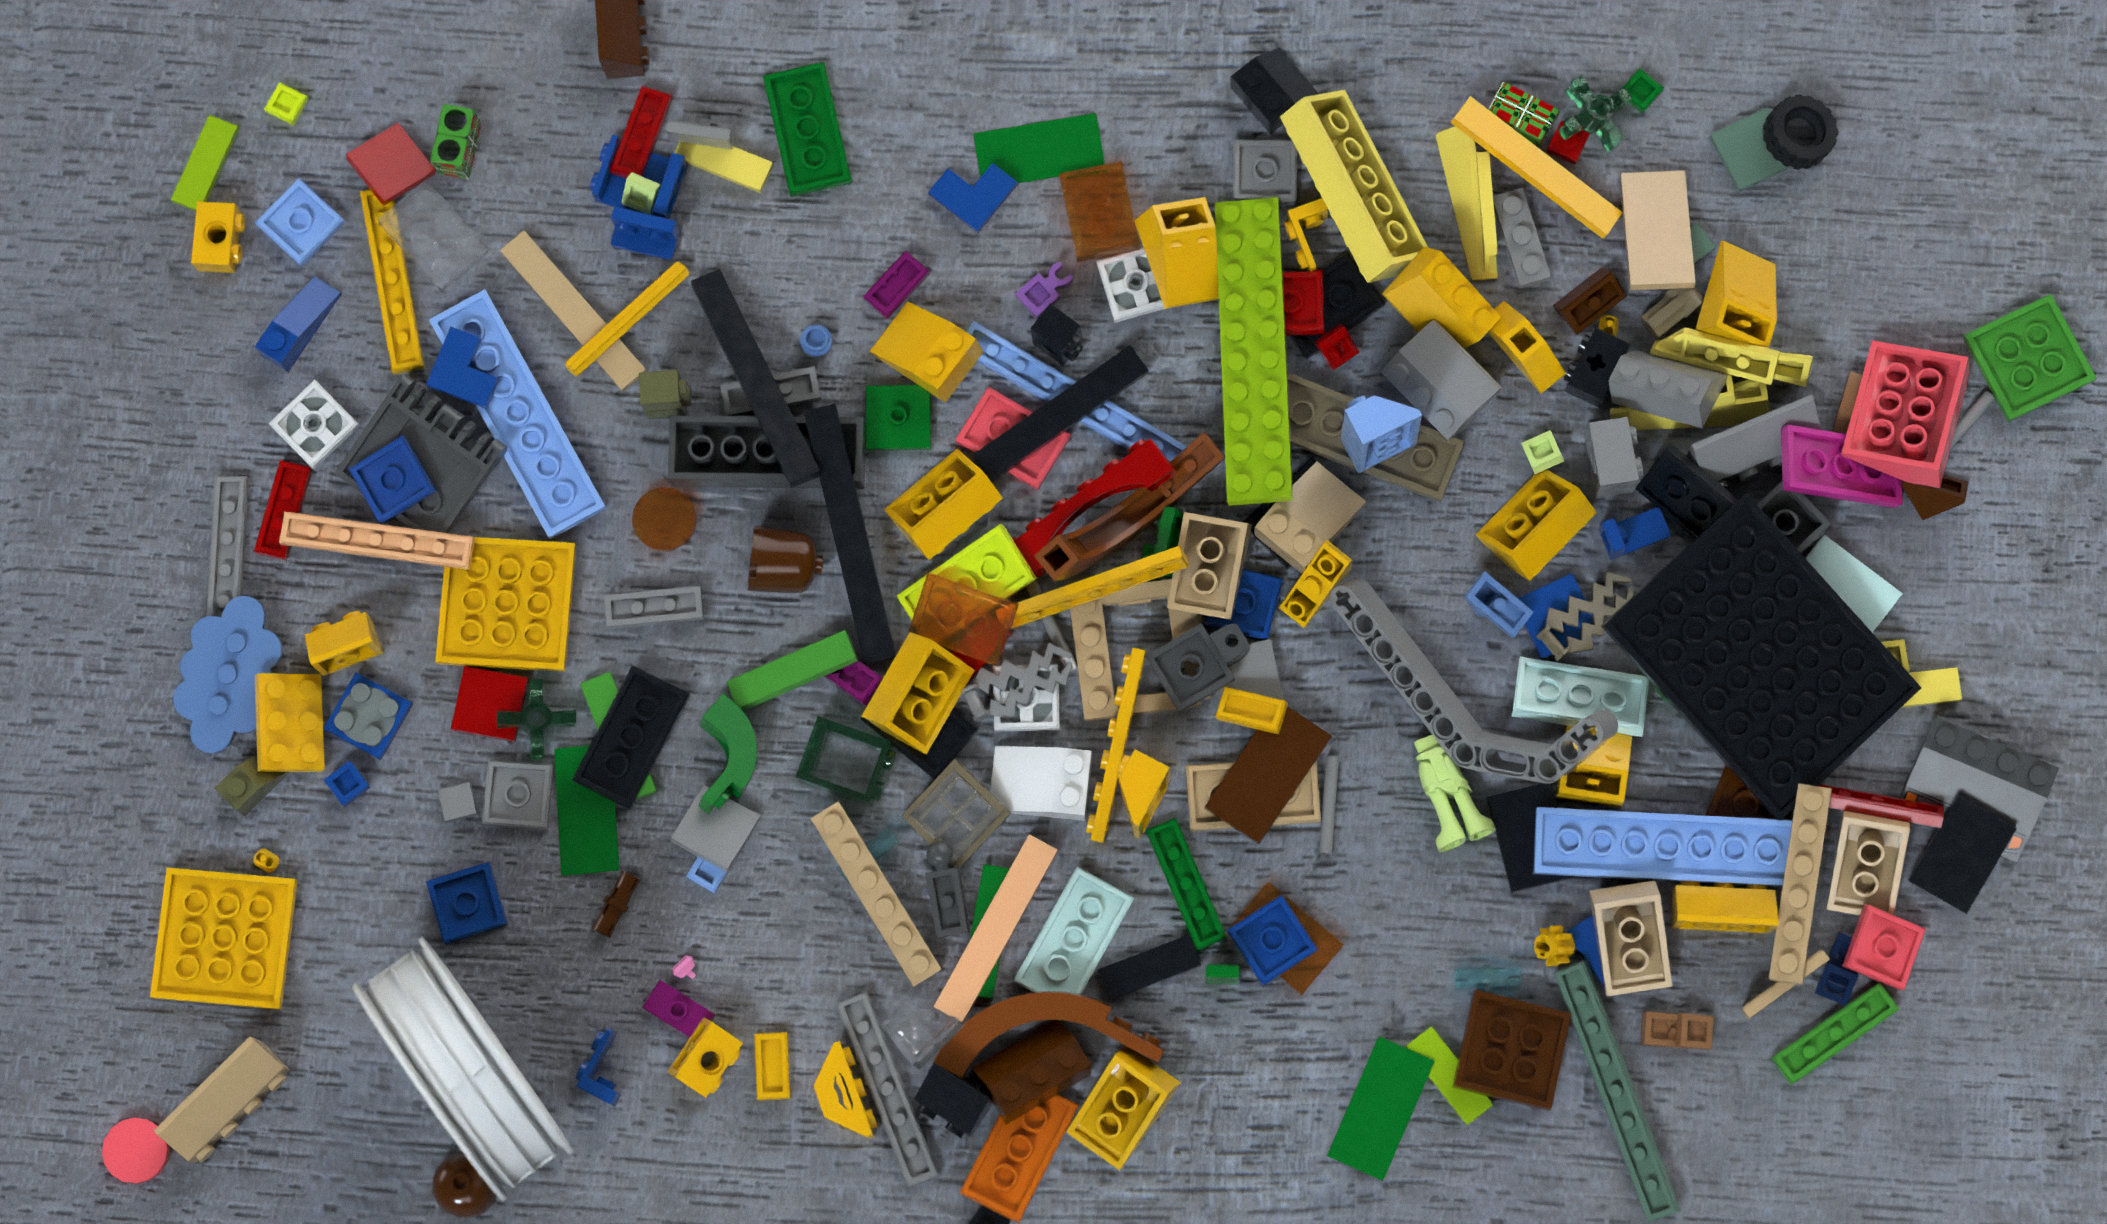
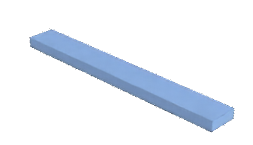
(1048, 383)

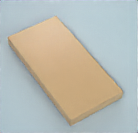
(1657, 230)
(1205, 779)

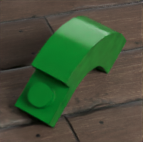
(736, 735)

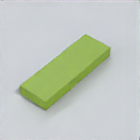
(205, 163)
(1465, 1103)

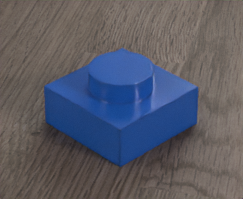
(347, 783)

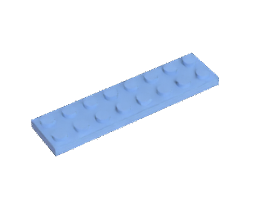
(524, 421)
(1660, 846)

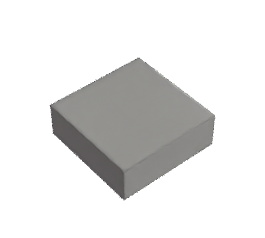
(457, 802)

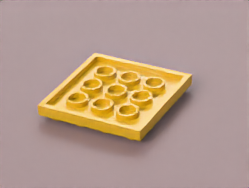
(508, 606)
(223, 938)

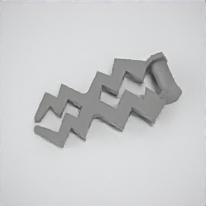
(1028, 676)

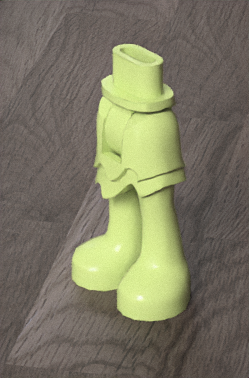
(1444, 780)

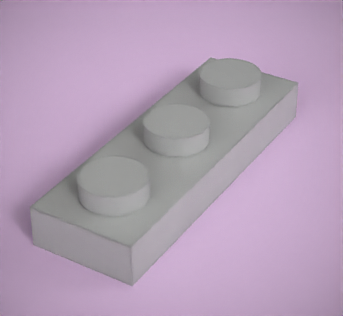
(1521, 238)
(796, 387)
(653, 607)

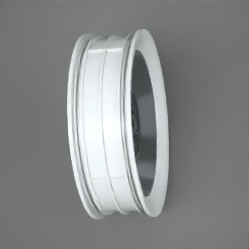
(461, 1069)

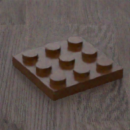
(1511, 1050)

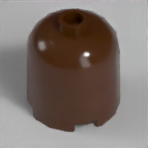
(782, 561)

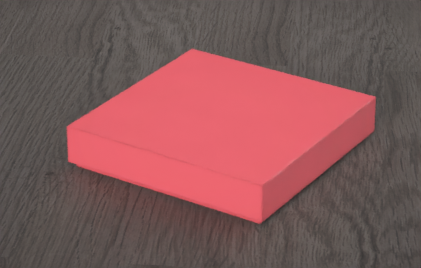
(1884, 947)

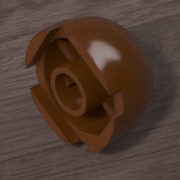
(461, 1188)

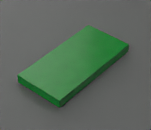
(807, 129)

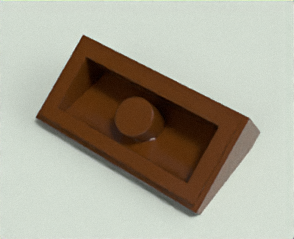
(1590, 300)

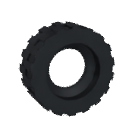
(1816, 115)

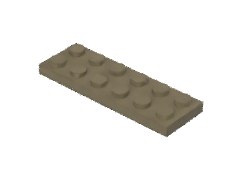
(1317, 425)

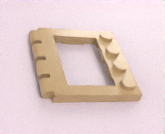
(1093, 652)

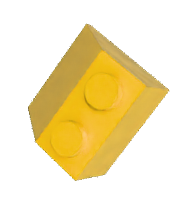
(342, 643)

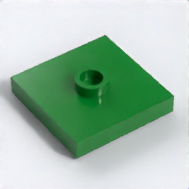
(898, 418)

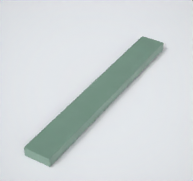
(1617, 1091)

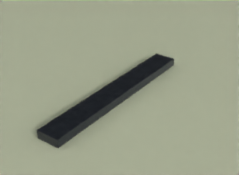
(755, 379)
(850, 533)

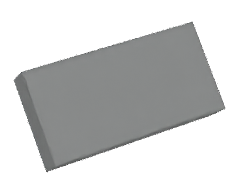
(700, 134)

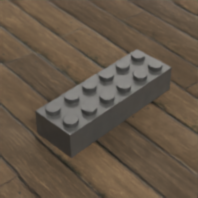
(737, 454)

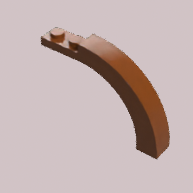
(1097, 540)
(1035, 1006)

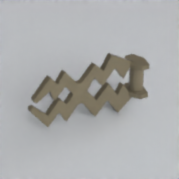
(1596, 607)

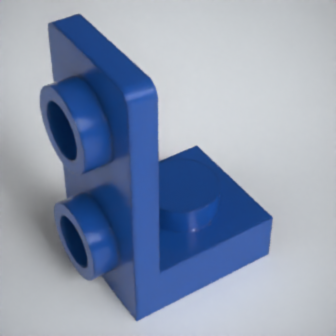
(1633, 532)
(601, 1088)

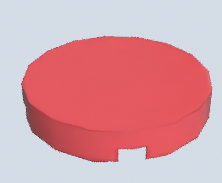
(134, 1151)

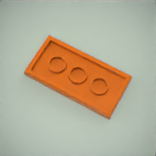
(1018, 1157)

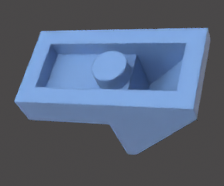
(1499, 605)

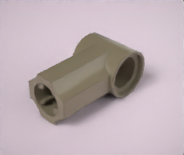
(1671, 310)

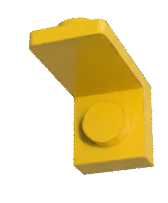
(1306, 215)

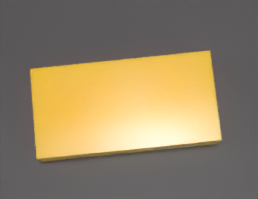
(1251, 710)
(772, 1066)

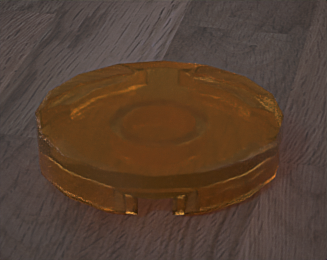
(664, 519)

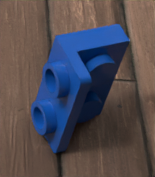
(644, 233)

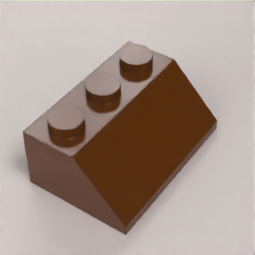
(620, 38)
(1033, 1070)

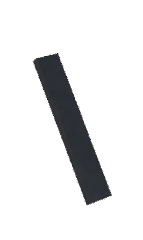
(1060, 413)

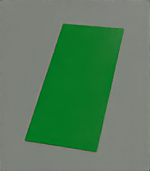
(1041, 148)
(584, 820)
(1380, 1108)

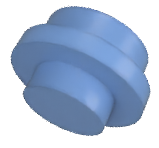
(816, 340)

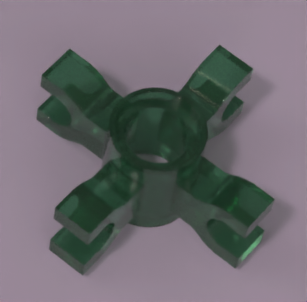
(1588, 122)
(511, 719)

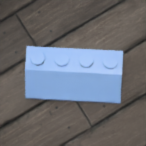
(1378, 430)

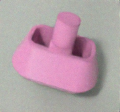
(684, 967)

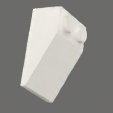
(1042, 780)

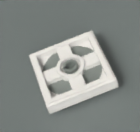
(1129, 285)
(314, 424)
(1041, 710)

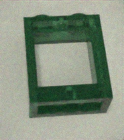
(814, 751)

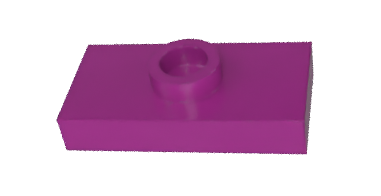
(896, 285)
(856, 681)
(676, 1008)

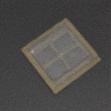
(957, 812)

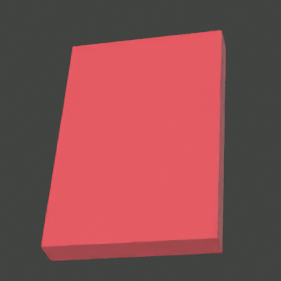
(994, 417)

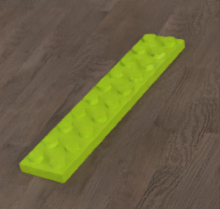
(1253, 352)

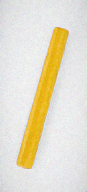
(627, 318)

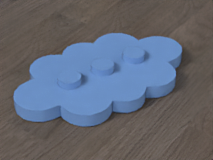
(222, 673)

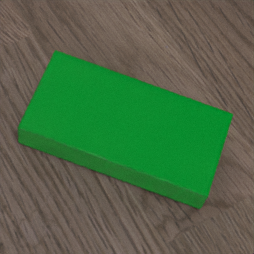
(1222, 974)

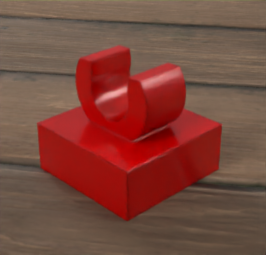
(1336, 347)

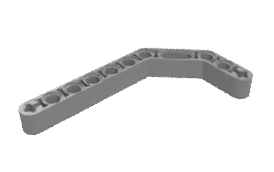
(1358, 601)

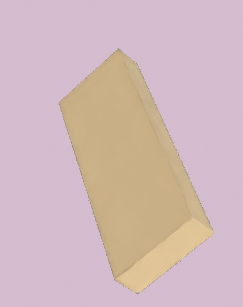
(1780, 988)

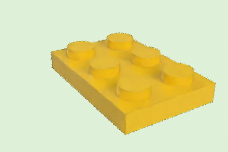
(289, 722)

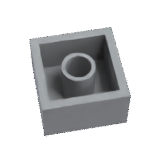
(1612, 457)

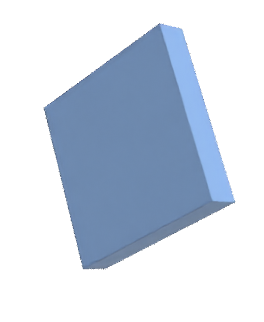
(300, 222)

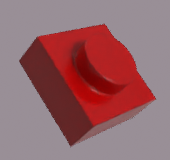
(1570, 148)

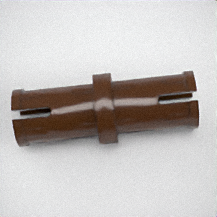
(615, 904)

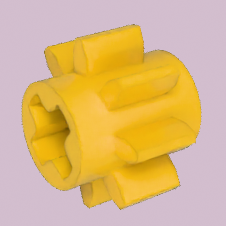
(1554, 945)

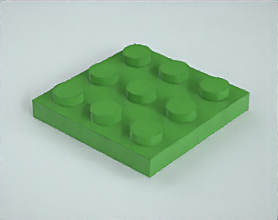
(2029, 358)

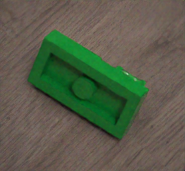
(1168, 533)

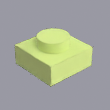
(640, 193)
(1542, 452)

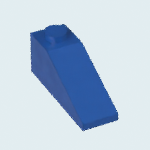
(297, 324)

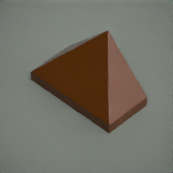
(1932, 500)

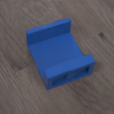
(665, 171)

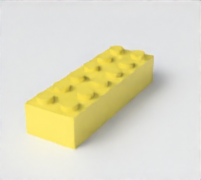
(1354, 184)

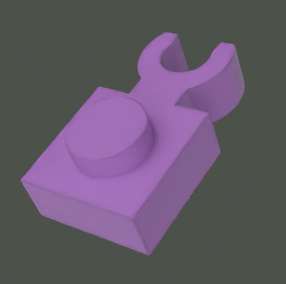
(1041, 292)

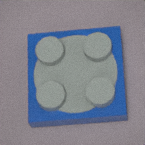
(368, 716)

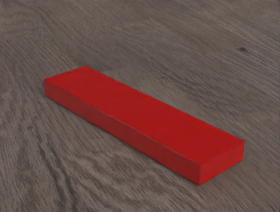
(1885, 806)

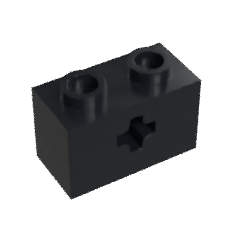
(1057, 335)
(1594, 385)

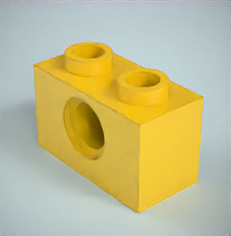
(210, 220)
(688, 1065)

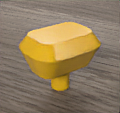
(1609, 324)
(266, 860)

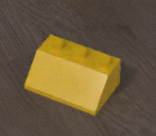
(1437, 290)
(943, 504)
(1536, 523)
(918, 692)
(1142, 788)
(1724, 908)

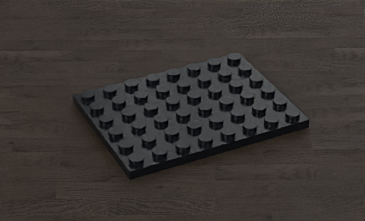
(1761, 656)

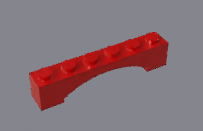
(1142, 468)

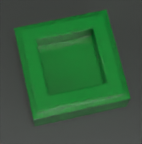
(1643, 90)

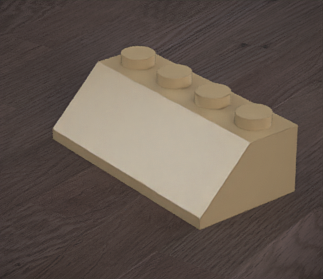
(223, 1100)

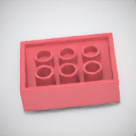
(1907, 412)

